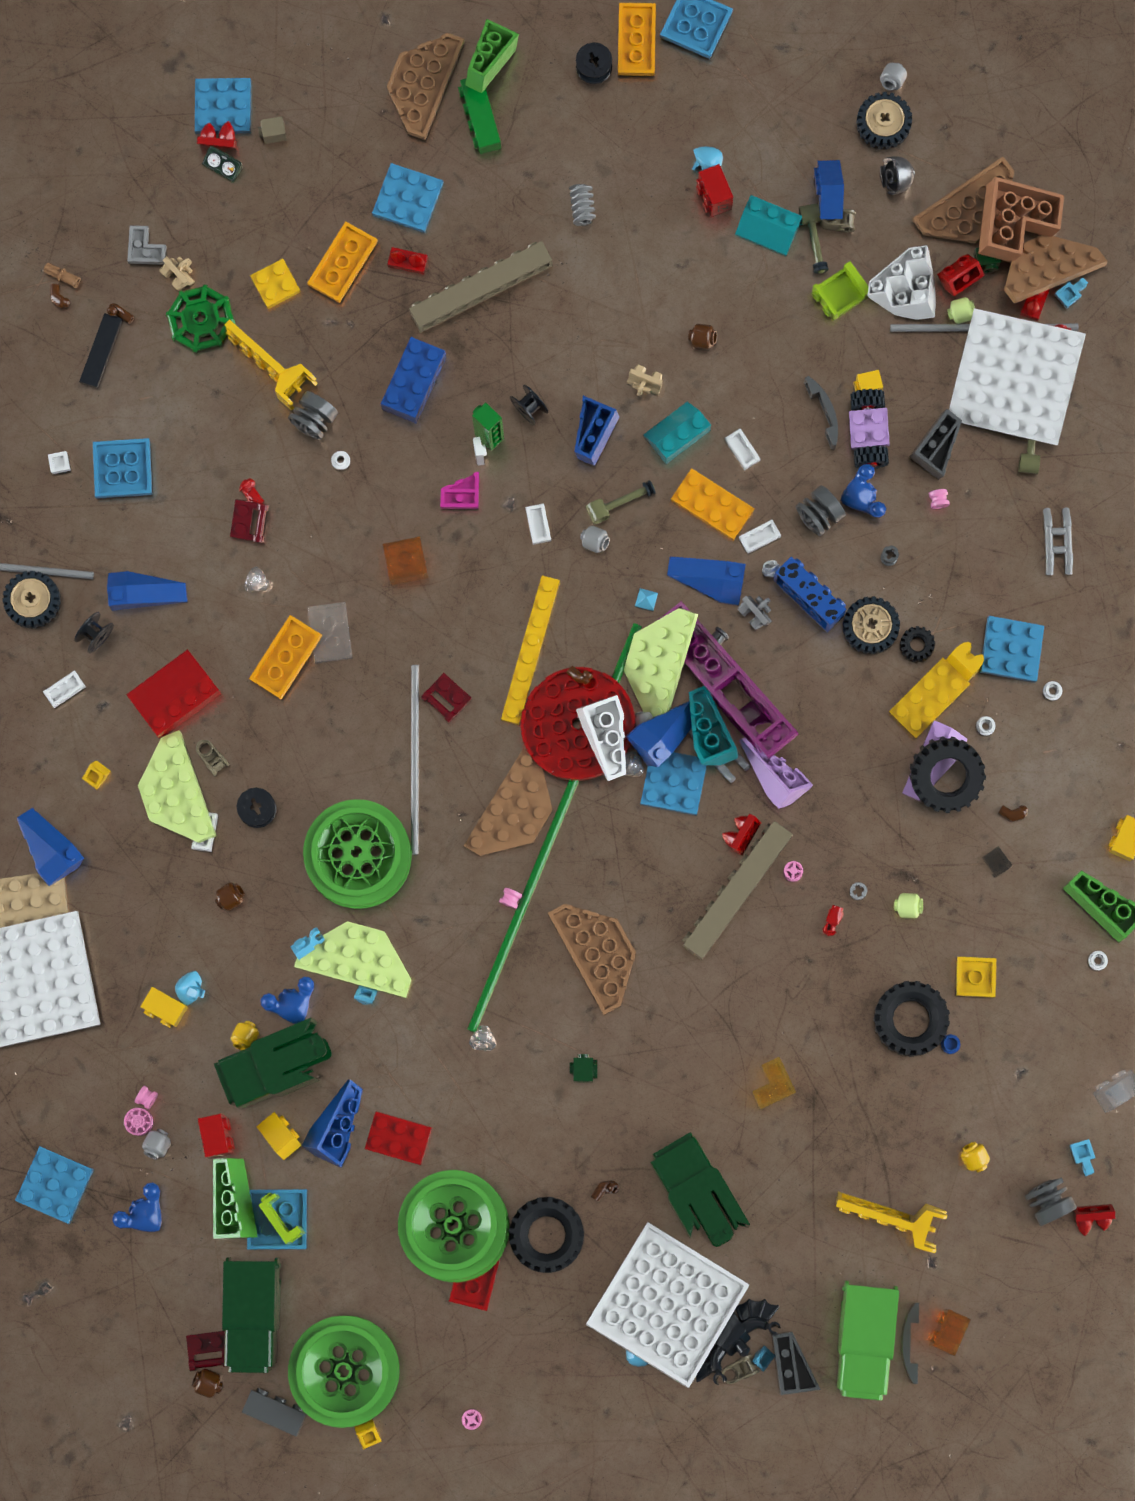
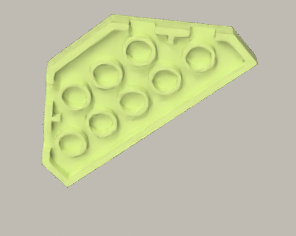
(658, 660)
(173, 792)
(359, 957)

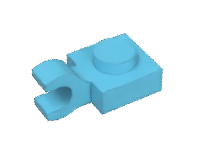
(1070, 293)
(306, 945)
(1083, 1154)

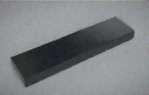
(101, 351)

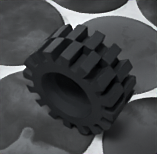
(925, 636)

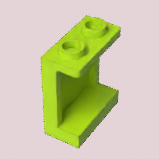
(841, 291)
(286, 1235)

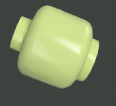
(961, 310)
(909, 905)

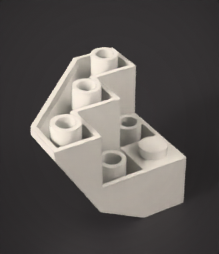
(906, 285)

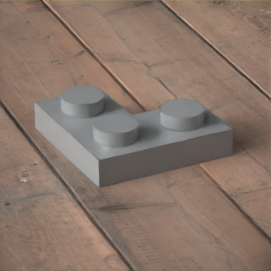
(140, 251)

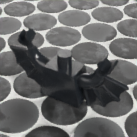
(735, 1335)

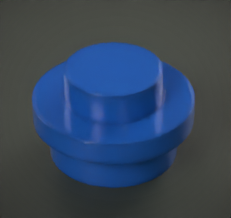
(950, 1044)

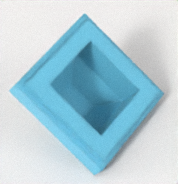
(646, 599)
(365, 995)
(763, 1358)

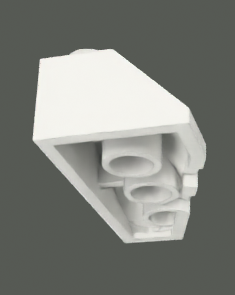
(604, 730)

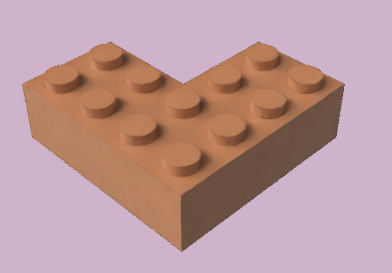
(1011, 211)

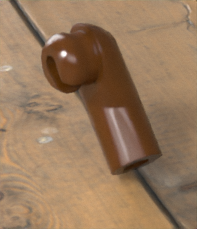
(57, 298)
(115, 309)
(578, 676)
(1014, 815)
(604, 1188)

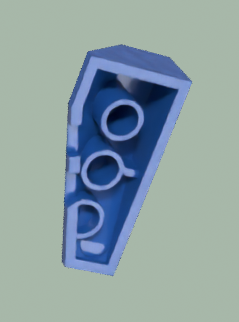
(710, 577)
(138, 590)
(661, 735)
(50, 849)
(332, 1130)

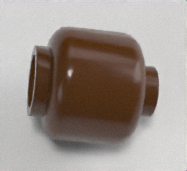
(702, 336)
(229, 896)
(207, 1383)

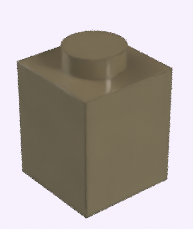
(272, 130)

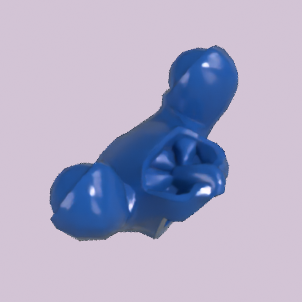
(861, 494)
(291, 1004)
(144, 1214)

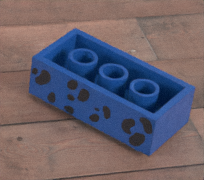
(413, 380)
(810, 594)

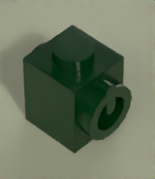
(987, 263)
(583, 1069)

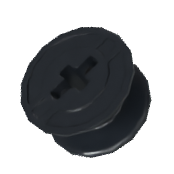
(600, 56)
(529, 404)
(88, 628)
(263, 799)

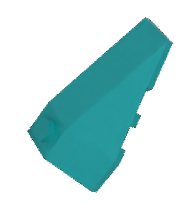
(710, 735)

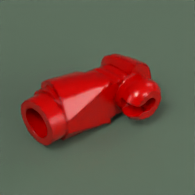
(249, 491)
(833, 919)

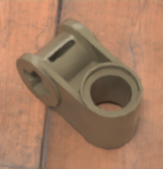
(841, 224)
(213, 759)
(740, 1369)

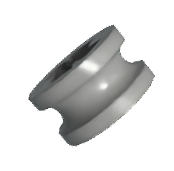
(853, 889)

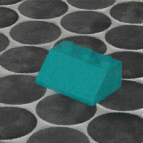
(768, 225)
(677, 432)

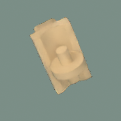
(180, 270)
(644, 382)

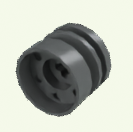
(313, 415)
(817, 513)
(1050, 1201)

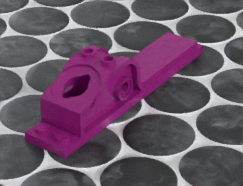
(717, 670)

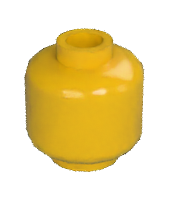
(244, 1035)
(975, 1157)

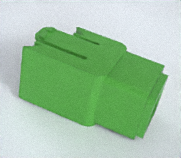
(866, 1340)

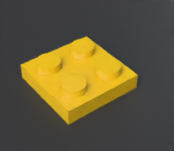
(275, 283)
(976, 977)

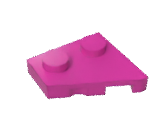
(461, 494)

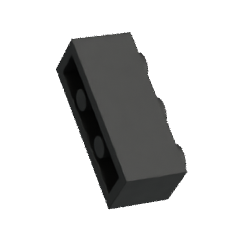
(274, 1411)

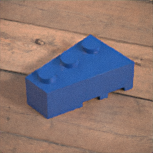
(829, 188)
(594, 429)

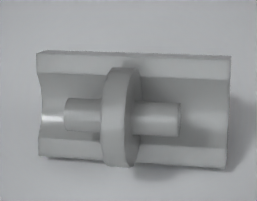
(750, 605)

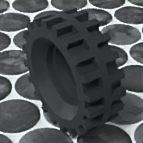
(927, 759)
(926, 997)
(520, 1227)

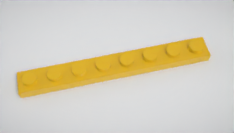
(530, 650)

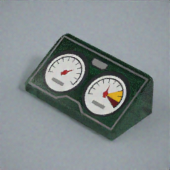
(222, 164)

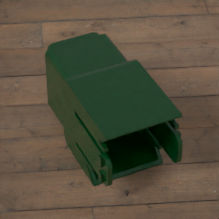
(273, 1065)
(690, 1183)
(251, 1314)

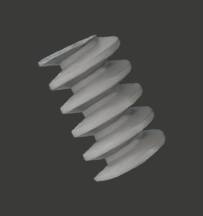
(581, 204)

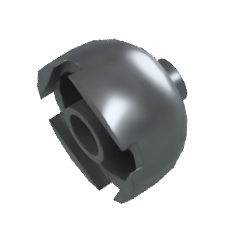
(896, 174)

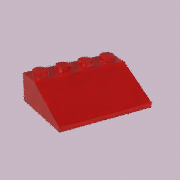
(174, 694)

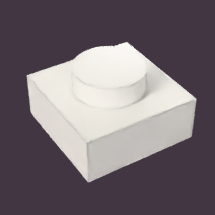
(59, 462)

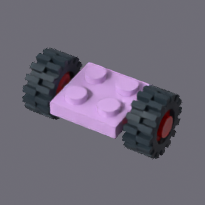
(869, 428)

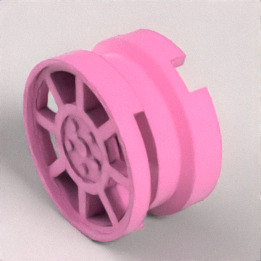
(138, 1121)

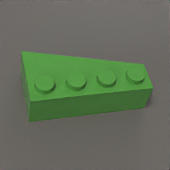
(491, 54)
(1103, 904)
(232, 1201)

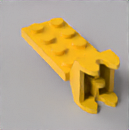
(287, 379)
(937, 690)
(918, 1224)

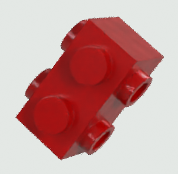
(960, 274)

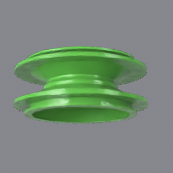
(389, 868)
(419, 1219)
(309, 1382)

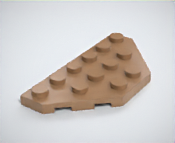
(421, 81)
(961, 211)
(1049, 263)
(515, 811)
(599, 952)

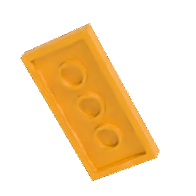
(636, 39)
(342, 262)
(712, 504)
(285, 657)

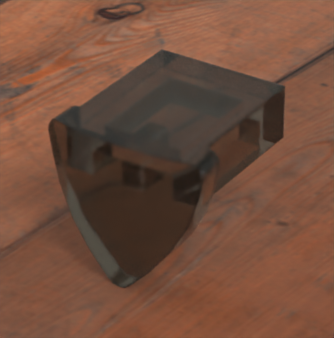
(997, 862)

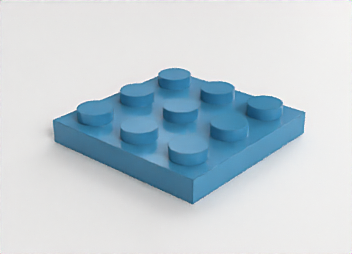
(696, 25)
(223, 101)
(407, 197)
(122, 468)
(1012, 649)
(675, 784)
(54, 1185)
(292, 1211)

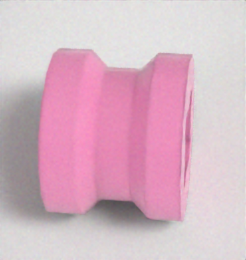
(939, 499)
(795, 869)
(510, 898)
(146, 1097)
(469, 1421)

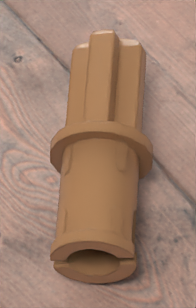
(61, 275)

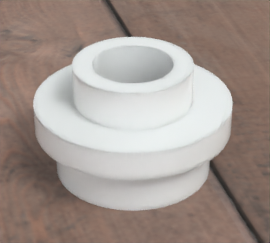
(340, 466)
(770, 568)
(1054, 685)
(989, 721)
(1104, 960)

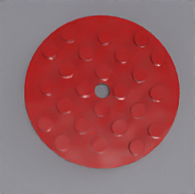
(550, 717)

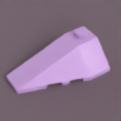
(936, 731)
(778, 780)

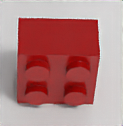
(714, 190)
(216, 1136)

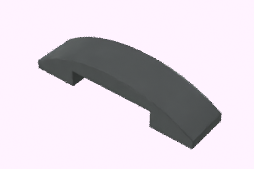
(814, 391)
(910, 1368)

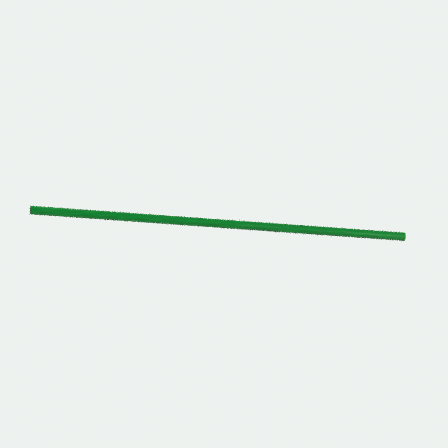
(537, 869)

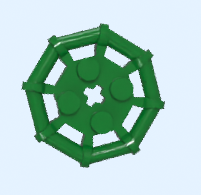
(190, 313)

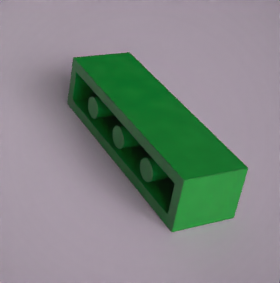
(481, 119)
(488, 426)

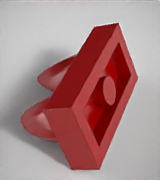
(225, 139)
(407, 260)
(1034, 305)
(747, 828)
(1087, 1214)

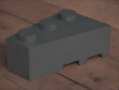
(937, 444)
(791, 1366)

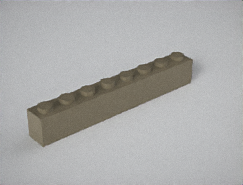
(480, 286)
(737, 891)

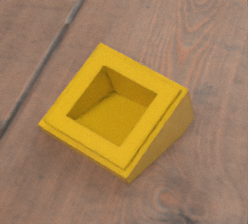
(96, 774)
(367, 1434)

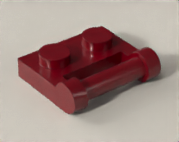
(243, 519)
(449, 692)
(203, 1344)

